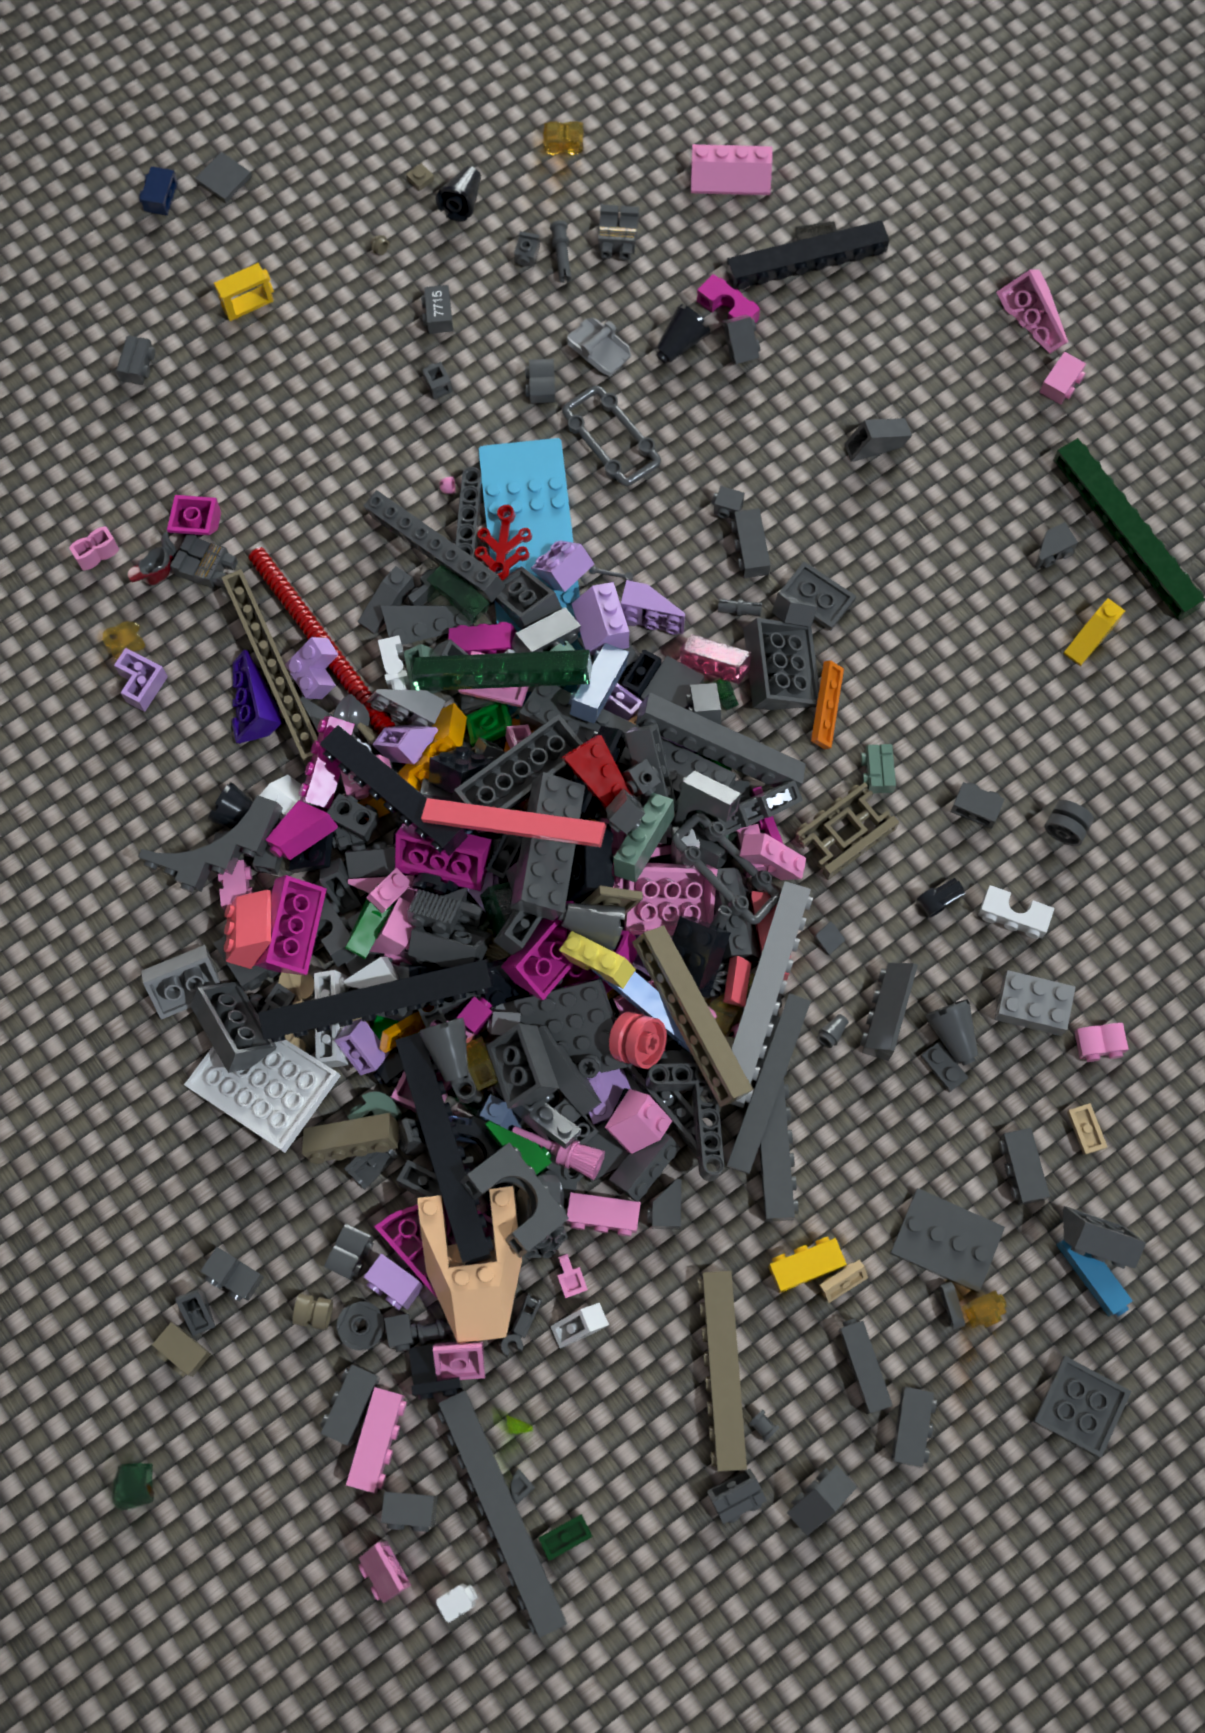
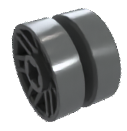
(1069, 823)

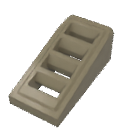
(367, 735)

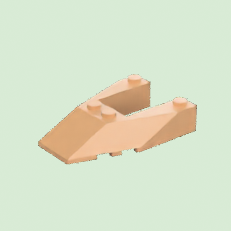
(477, 1295)

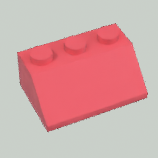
(248, 928)

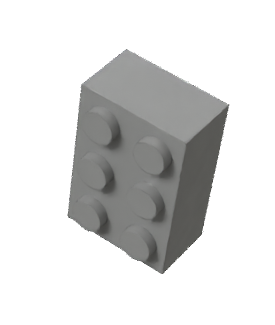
(1034, 1003)

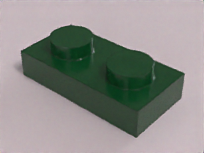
(565, 1537)

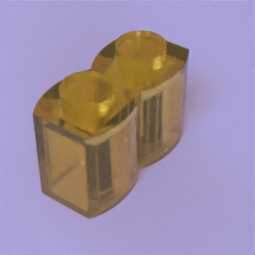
(563, 137)

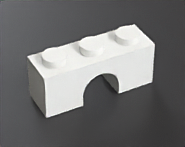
(996, 909)

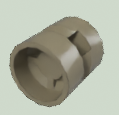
(312, 1311)

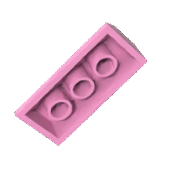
(731, 169)

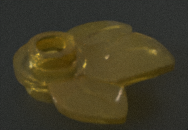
(126, 638)

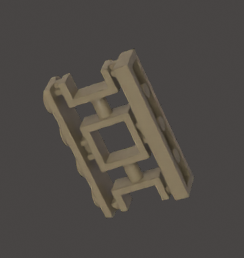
(857, 844)

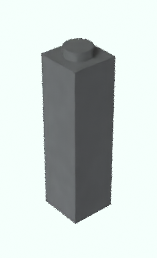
(864, 1366)

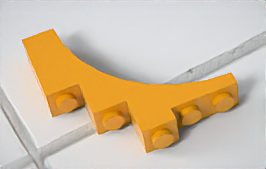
(450, 735)

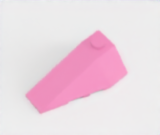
(1034, 308)

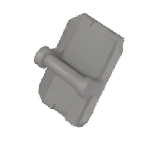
(599, 345)

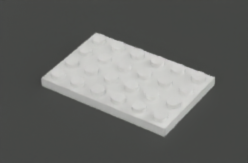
(271, 1096)

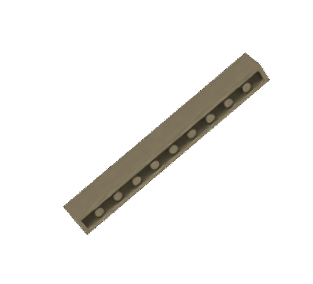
(271, 663)

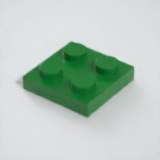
(489, 722)

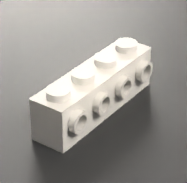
(327, 1050)

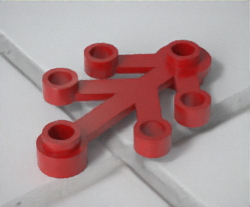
(504, 546)

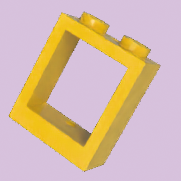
(239, 283)

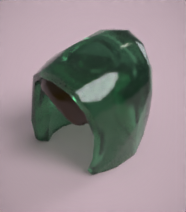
(132, 1486)

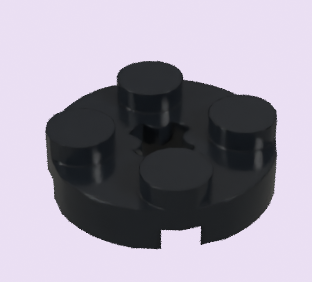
(433, 884)

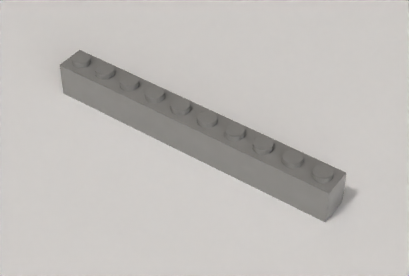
(769, 980)

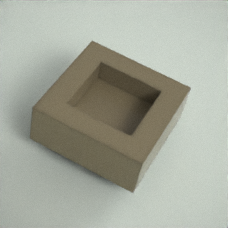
(420, 177)

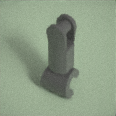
(521, 1325)

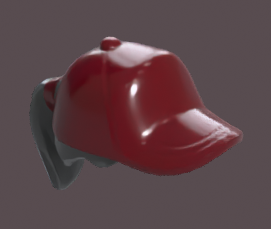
(156, 564)

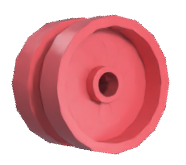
(637, 1039)

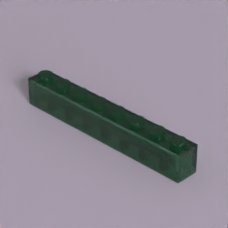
(502, 670)

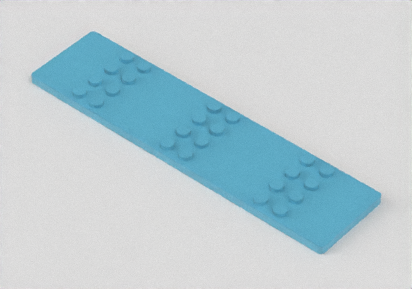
(534, 483)

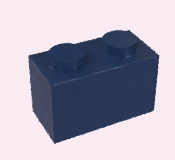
(158, 190)

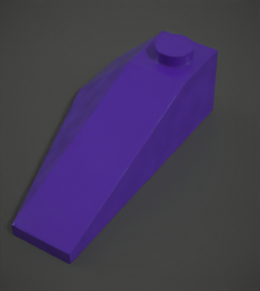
(255, 707)

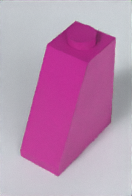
(300, 830)

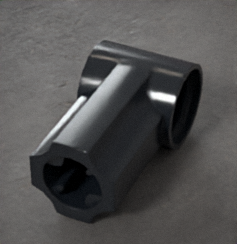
(936, 900)

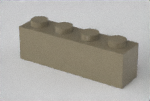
(350, 1138)

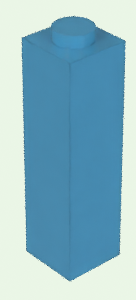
(1098, 1280)

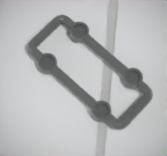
(610, 404)
(691, 857)

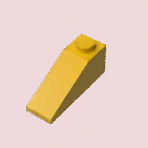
(1094, 632)

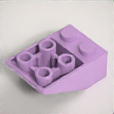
(650, 609)

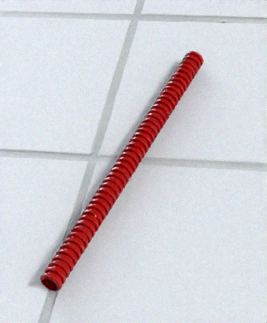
(307, 622)

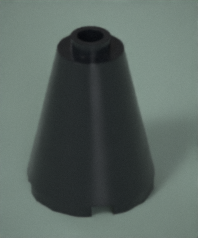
(460, 194)
(681, 334)
(230, 806)

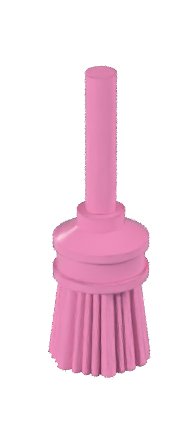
(577, 1156)

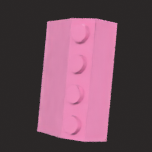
(667, 895)

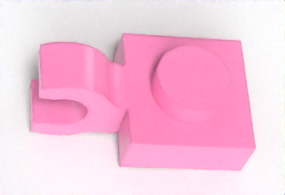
(572, 1279)

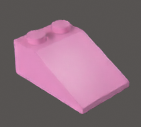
(384, 1572)

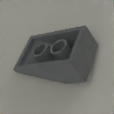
(527, 598)

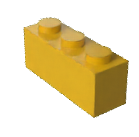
(806, 1264)

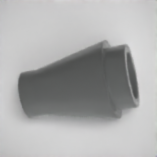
(832, 1032)

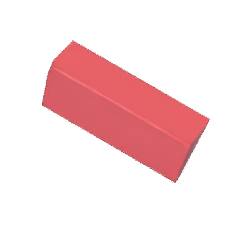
(737, 981)

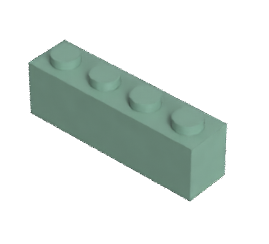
(642, 842)

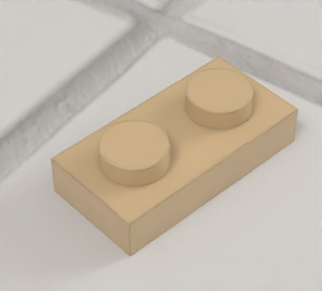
(1087, 1129)
(843, 1281)

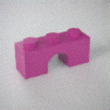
(718, 293)

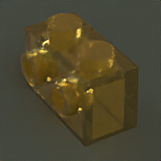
(985, 1310)

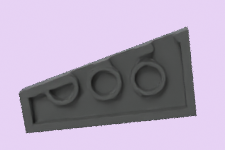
(422, 621)

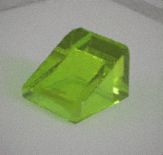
(518, 1427)

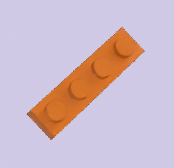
(827, 704)

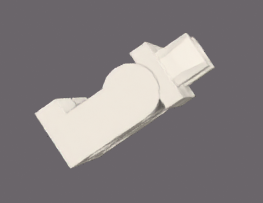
(392, 654)

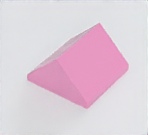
(459, 1360)

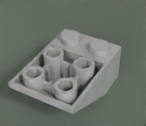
(410, 706)

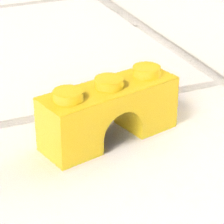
(591, 955)

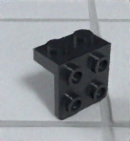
(424, 1375)

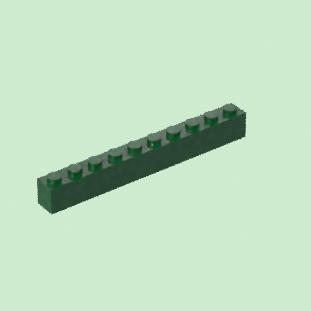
(1129, 529)

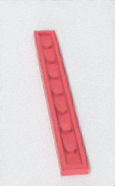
(514, 822)

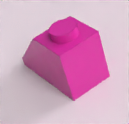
(476, 1014)

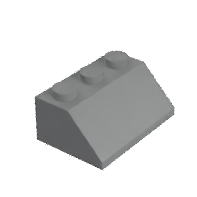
(176, 980)

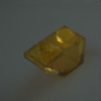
(480, 1064)

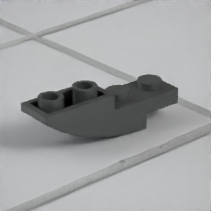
(546, 1121)

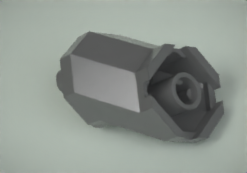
(549, 1245)

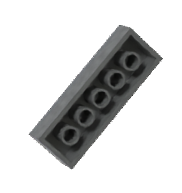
(510, 776)
(547, 864)

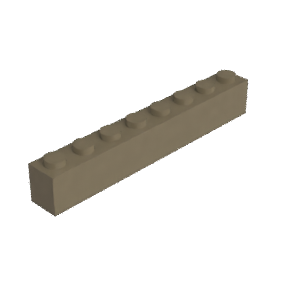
(692, 1016)
(723, 1371)

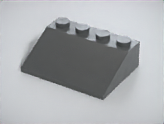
(781, 665)

